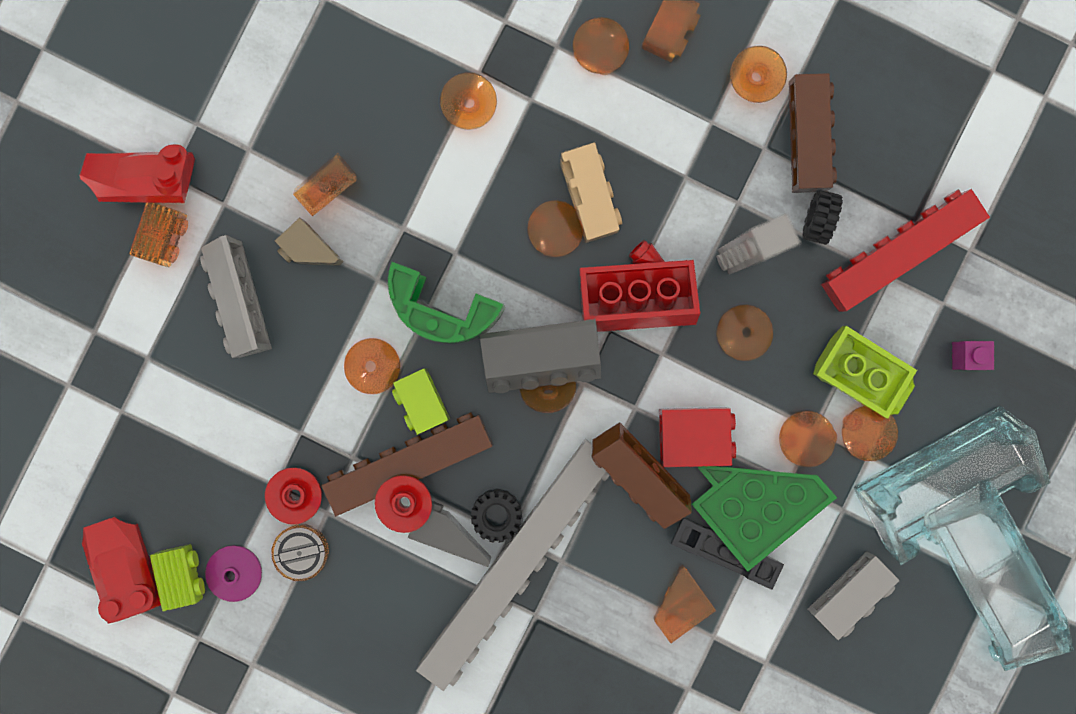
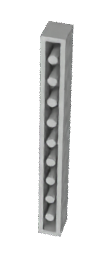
(512, 568)

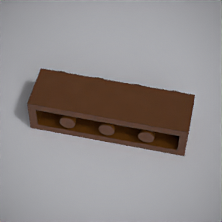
(811, 132)
(641, 476)

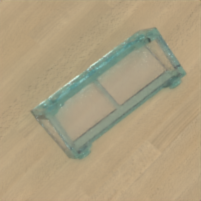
(986, 448)
(999, 576)

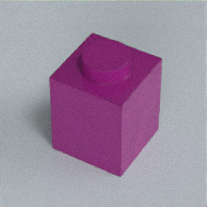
(973, 355)

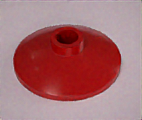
(279, 498)
(394, 513)

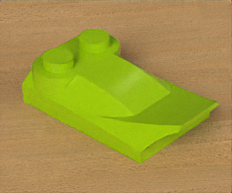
(865, 372)

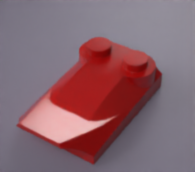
(140, 175)
(120, 569)

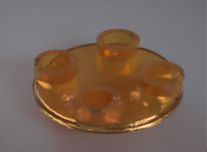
(600, 45)
(555, 228)
(869, 434)
(807, 438)

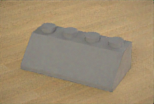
(235, 297)

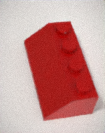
(640, 295)

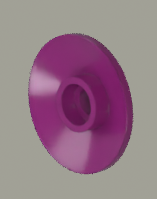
(244, 566)

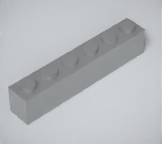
(758, 244)

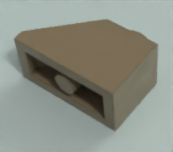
(305, 246)

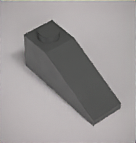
(448, 535)

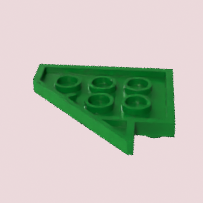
(759, 508)

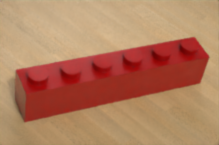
(905, 250)

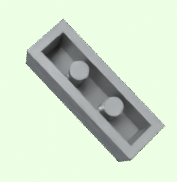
(853, 595)

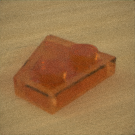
(682, 606)

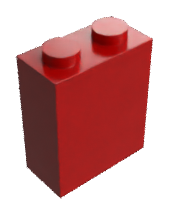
(696, 437)

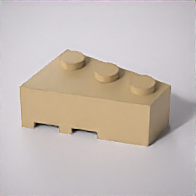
(590, 192)

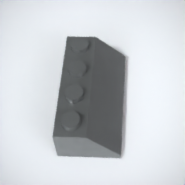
(541, 356)

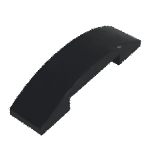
(706, 543)

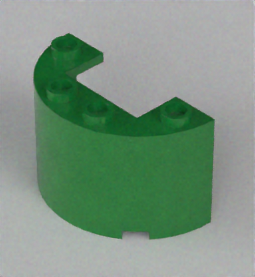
(404, 292)

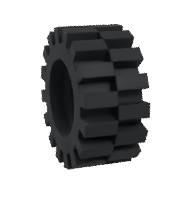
(822, 217)
(491, 532)

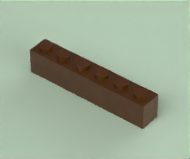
(416, 460)

